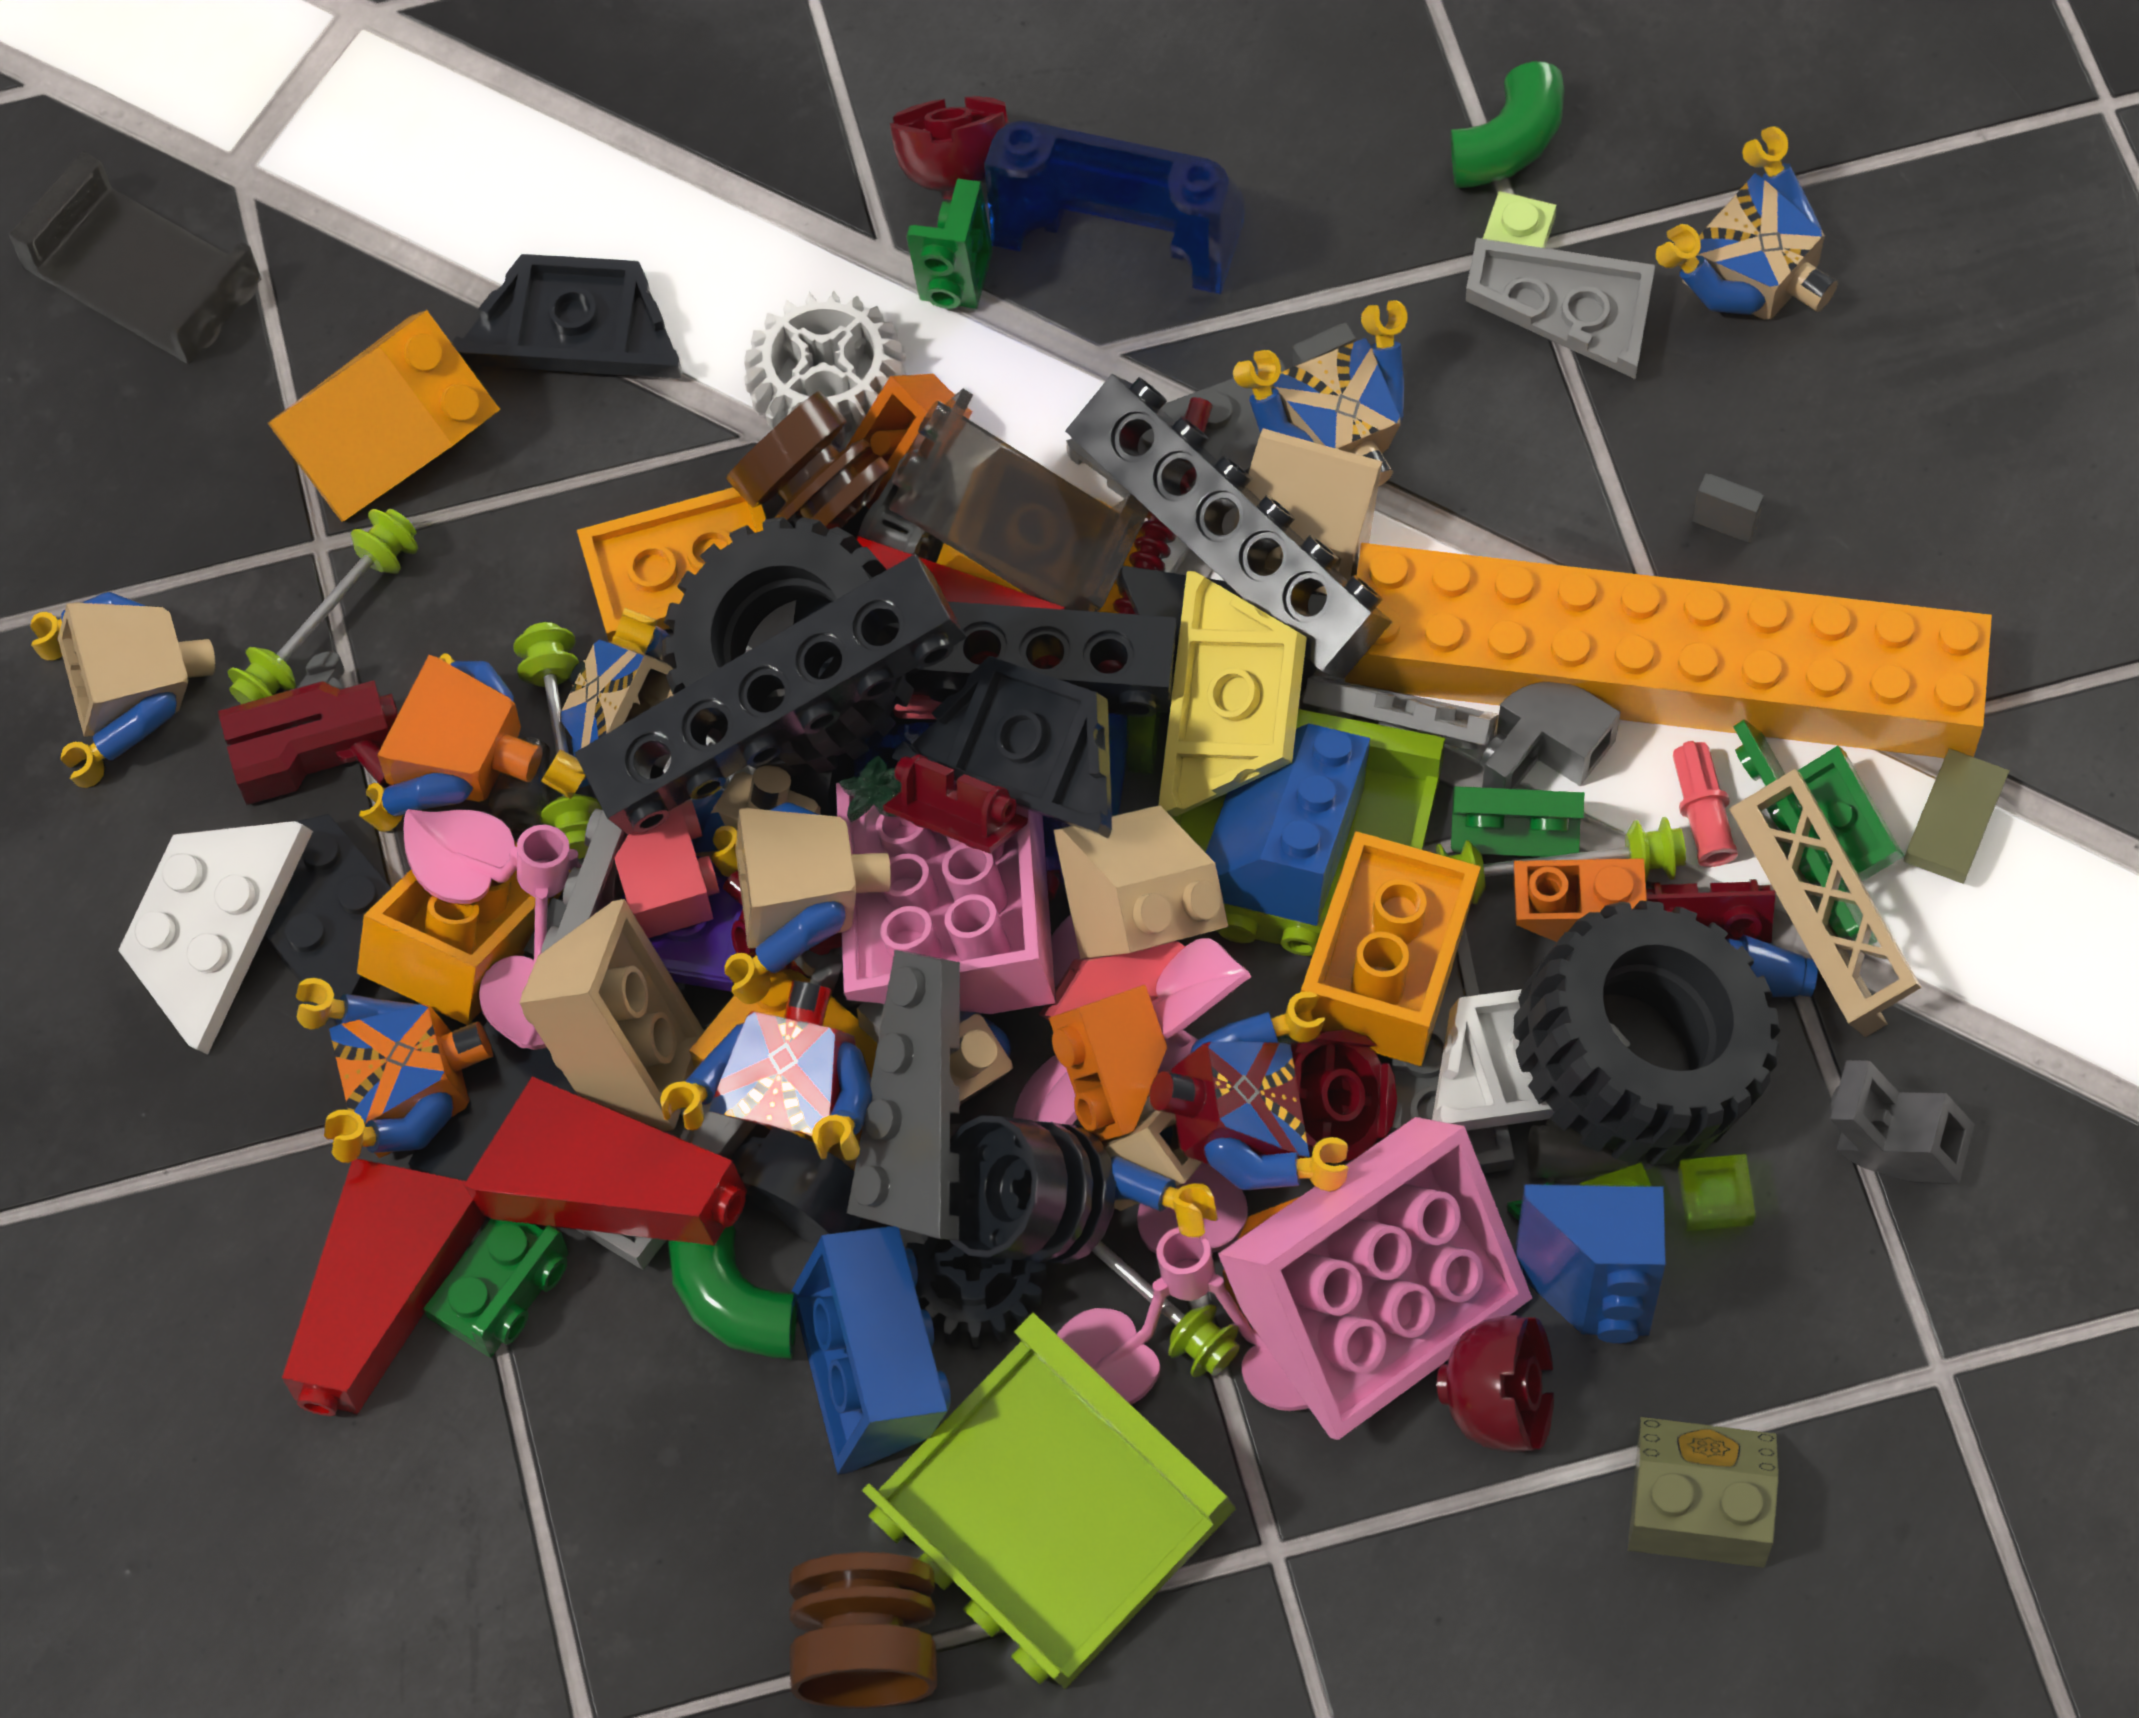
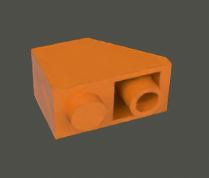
(1560, 892)
(1110, 1058)

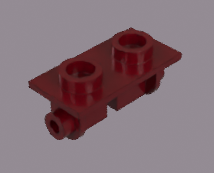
(971, 814)
(1733, 906)

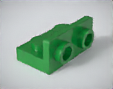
(955, 257)
(1517, 821)
(497, 1282)

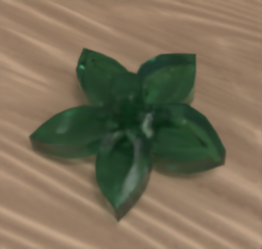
(873, 788)

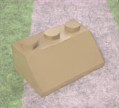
(613, 1016)

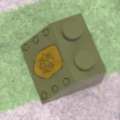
(1704, 1492)

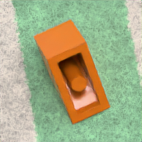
(895, 419)

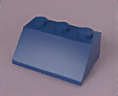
(1289, 828)
(1595, 1255)
(869, 1346)

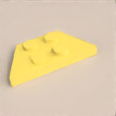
(1229, 697)

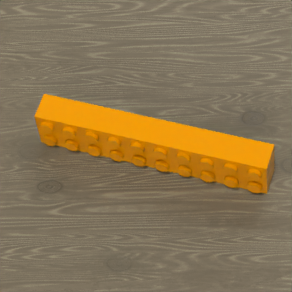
(1679, 650)

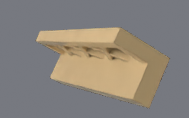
(1811, 916)

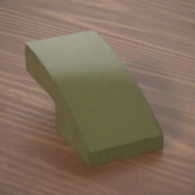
(1956, 816)

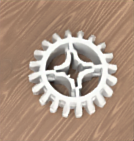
(825, 345)

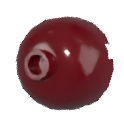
(945, 143)
(1344, 1090)
(1497, 1384)

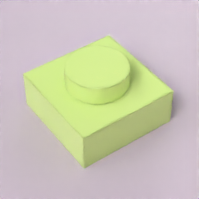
(1520, 220)

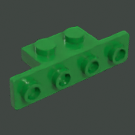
(1844, 805)

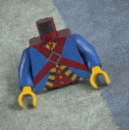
(1243, 1106)

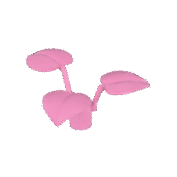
(455, 861)
(1185, 991)
(1109, 1337)

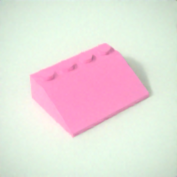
(955, 908)
(1380, 1276)

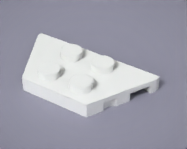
(208, 920)
(1480, 1069)

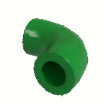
(1519, 131)
(730, 1305)

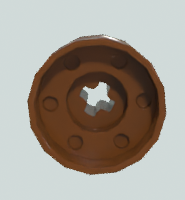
(807, 469)
(862, 1630)

